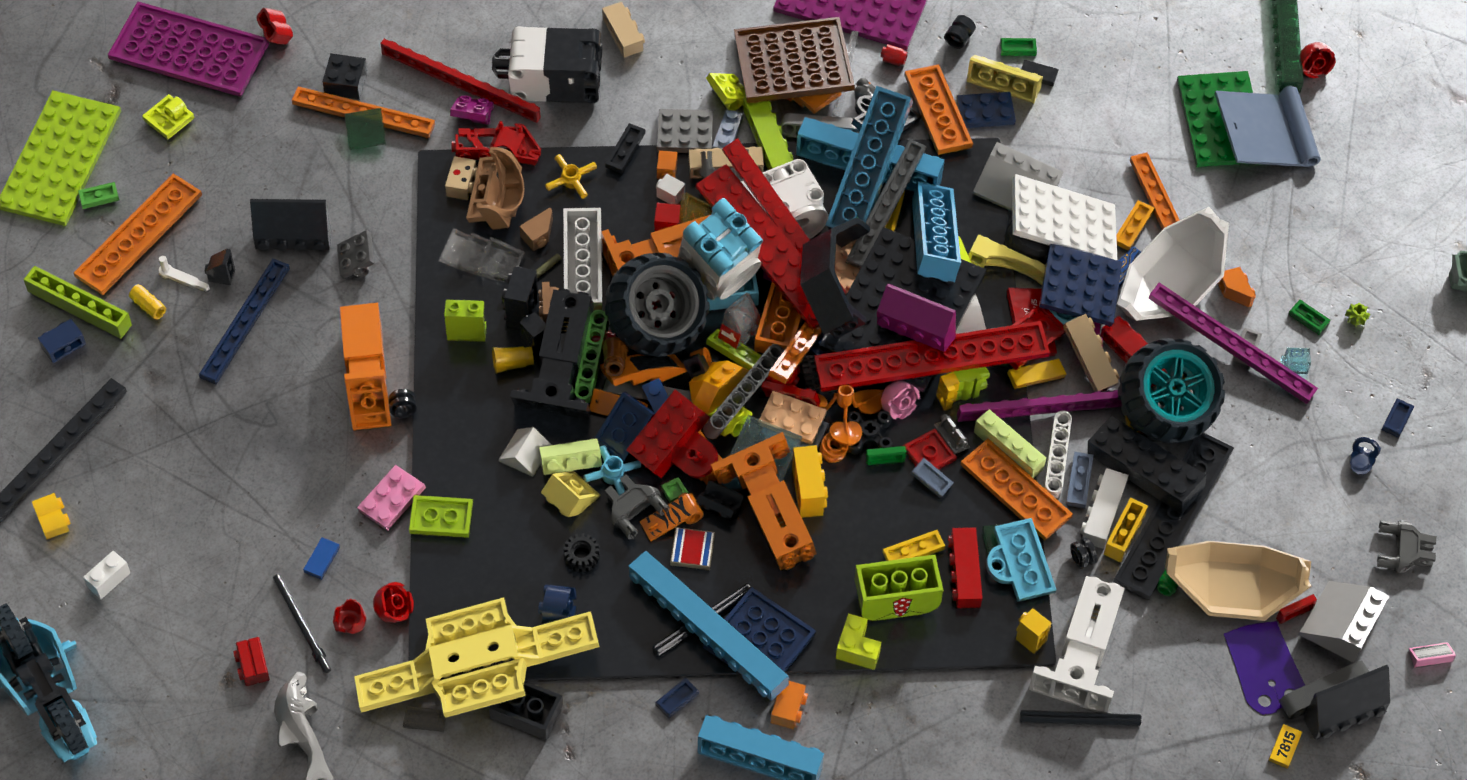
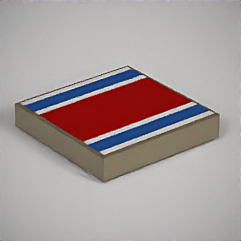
(692, 548)

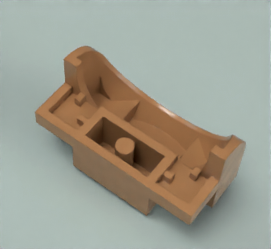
(495, 198)

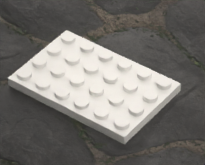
(1063, 217)

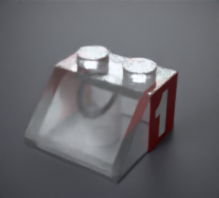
(740, 322)

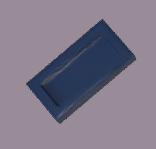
(1397, 418)
(677, 698)

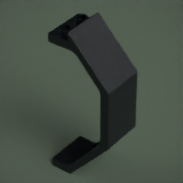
(821, 282)

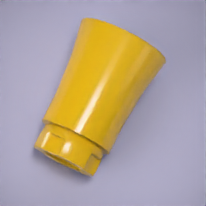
(511, 358)

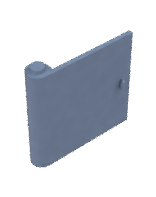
(1268, 128)

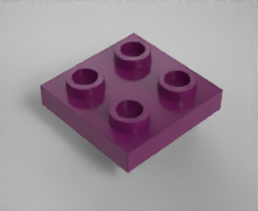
(475, 109)

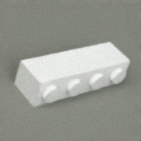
(1104, 508)

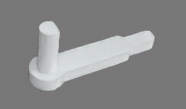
(167, 271)

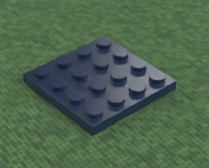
(1080, 284)
(769, 628)

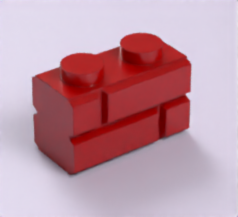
(252, 661)

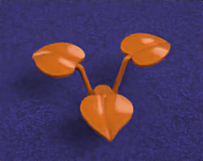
(866, 400)

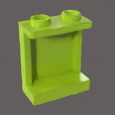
(465, 320)

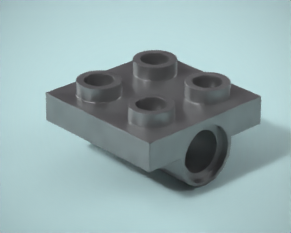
(356, 255)

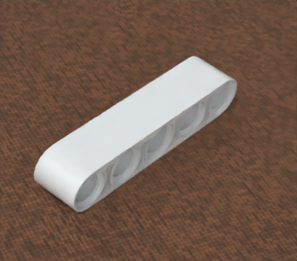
(1058, 448)

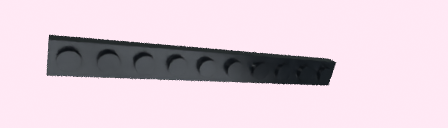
(59, 446)

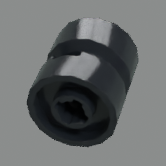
(960, 31)

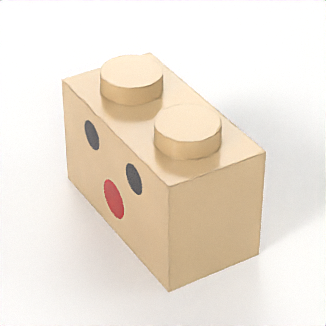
(461, 178)

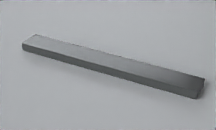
(887, 201)

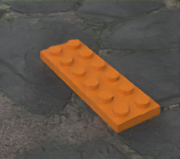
(938, 109)
(1016, 488)

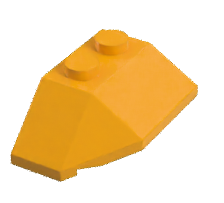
(715, 385)

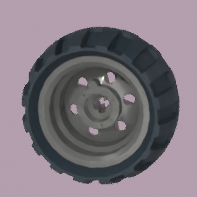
(689, 304)

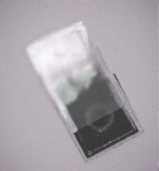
(480, 256)

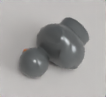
(863, 88)

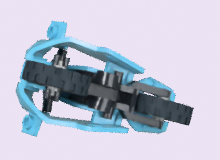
(29, 653)

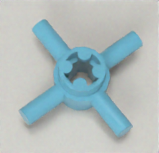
(612, 470)

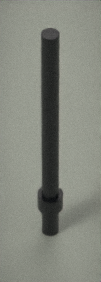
(317, 652)

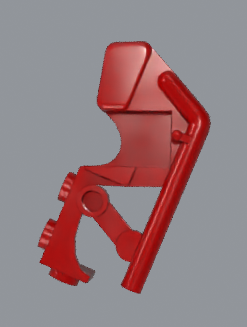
(514, 137)

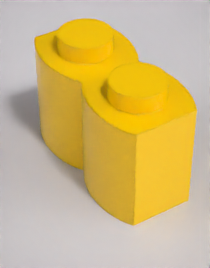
(50, 515)

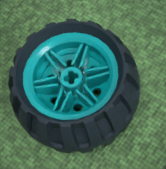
(1178, 359)

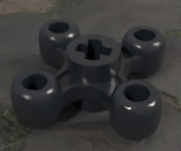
(871, 431)

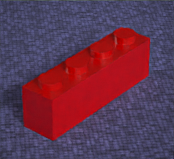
(1123, 339)
(965, 568)

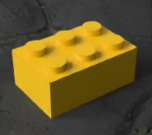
(809, 481)

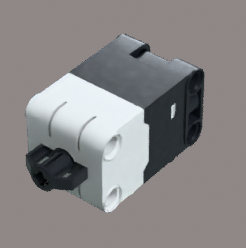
(552, 64)

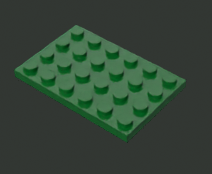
(1203, 116)

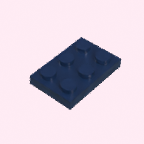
(986, 109)
(623, 425)

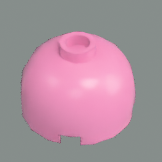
(899, 399)

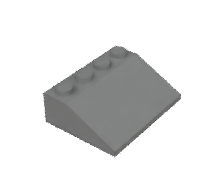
(1002, 165)
(1344, 618)

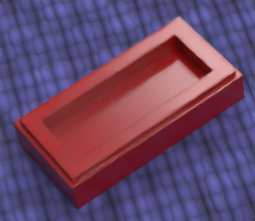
(1296, 609)

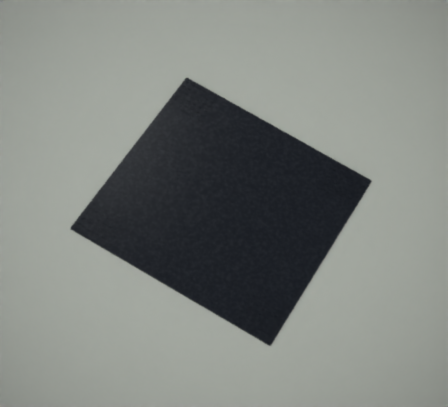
(520, 537)

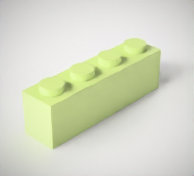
(1010, 442)

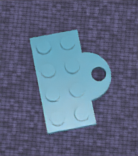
(1021, 560)

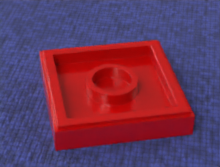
(932, 448)

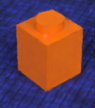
(666, 164)

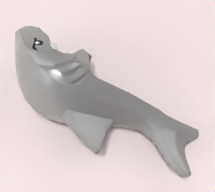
(294, 727)

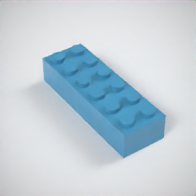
(758, 751)

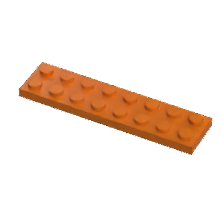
(137, 234)

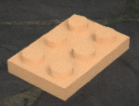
(794, 416)

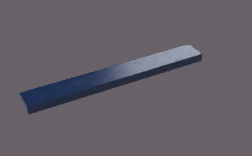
(244, 321)

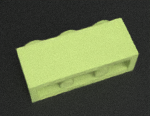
(570, 456)

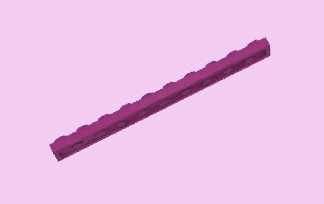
(1232, 343)
(1040, 405)

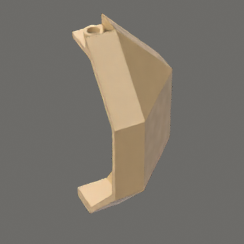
(1238, 578)

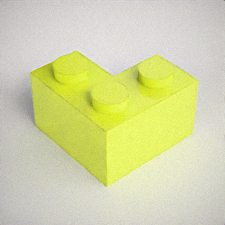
(855, 647)

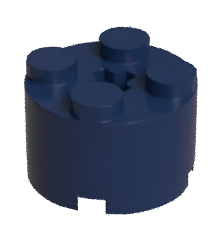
(557, 603)

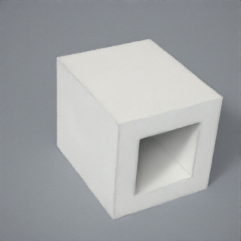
(670, 189)

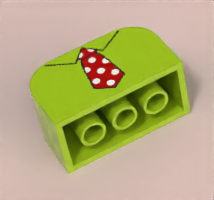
(898, 587)

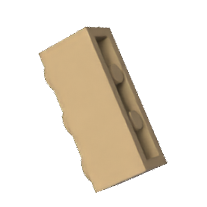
(623, 29)

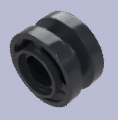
(402, 403)
(1083, 553)

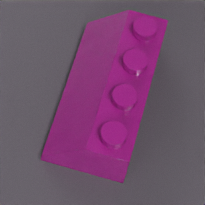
(917, 318)

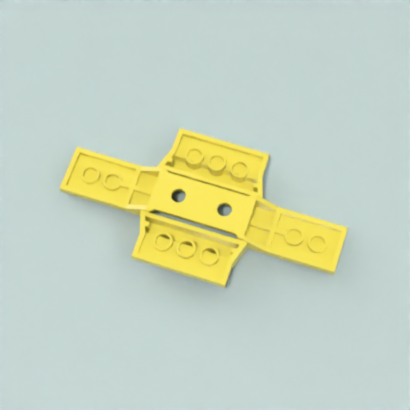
(469, 635)

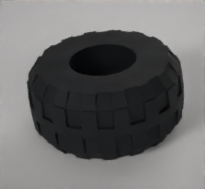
(1024, 246)

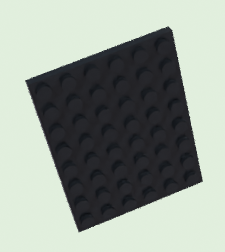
(895, 263)

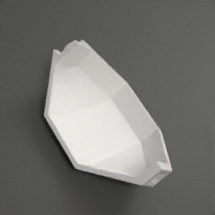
(1183, 258)

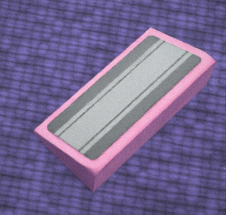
(1432, 654)

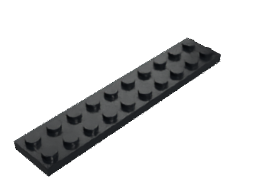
(1167, 526)

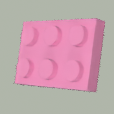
(391, 497)

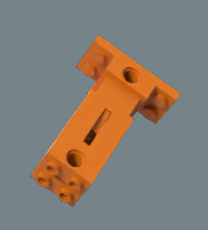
(661, 241)
(365, 366)
(769, 499)

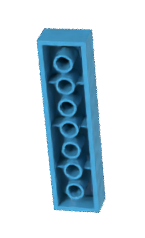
(835, 145)
(870, 157)
(936, 232)

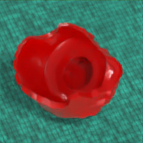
(349, 617)

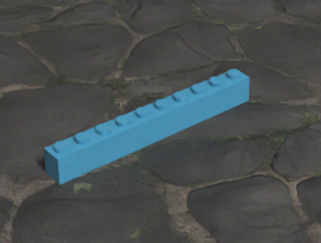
(708, 625)

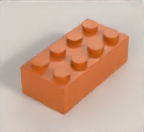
(778, 322)

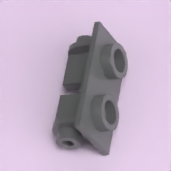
(951, 435)

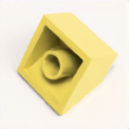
(569, 493)

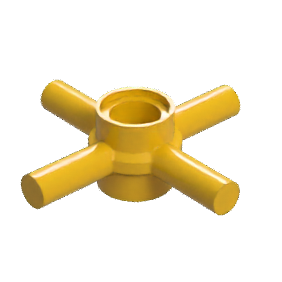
(575, 172)

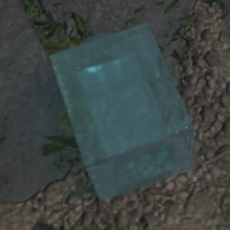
(1297, 360)

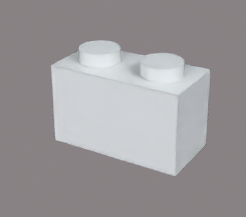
(106, 575)

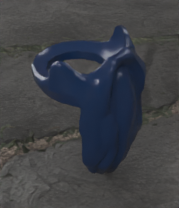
(1363, 458)

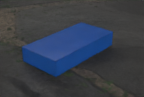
(321, 558)

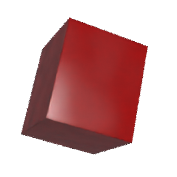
(666, 216)

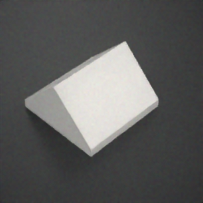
(524, 451)

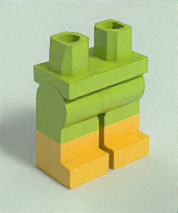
(961, 385)

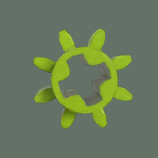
(1357, 314)

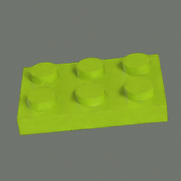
(441, 516)

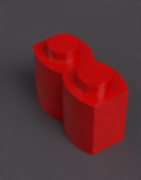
(274, 26)

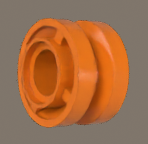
(830, 454)

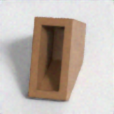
(537, 230)

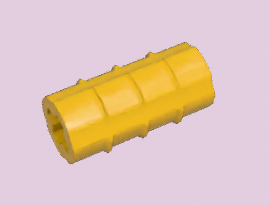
(147, 302)

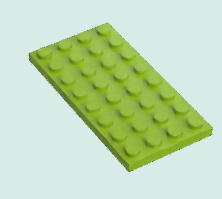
(58, 158)

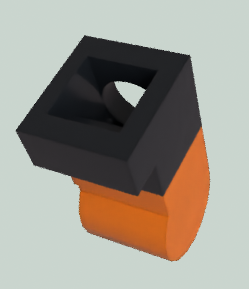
(698, 362)

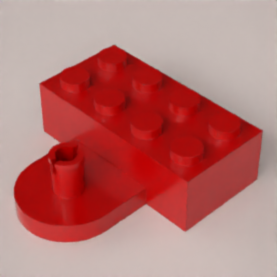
(674, 439)

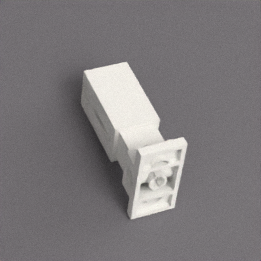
(1083, 650)

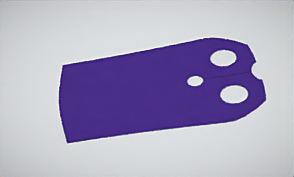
(1263, 656)

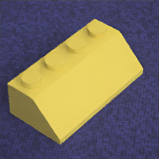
(1004, 78)

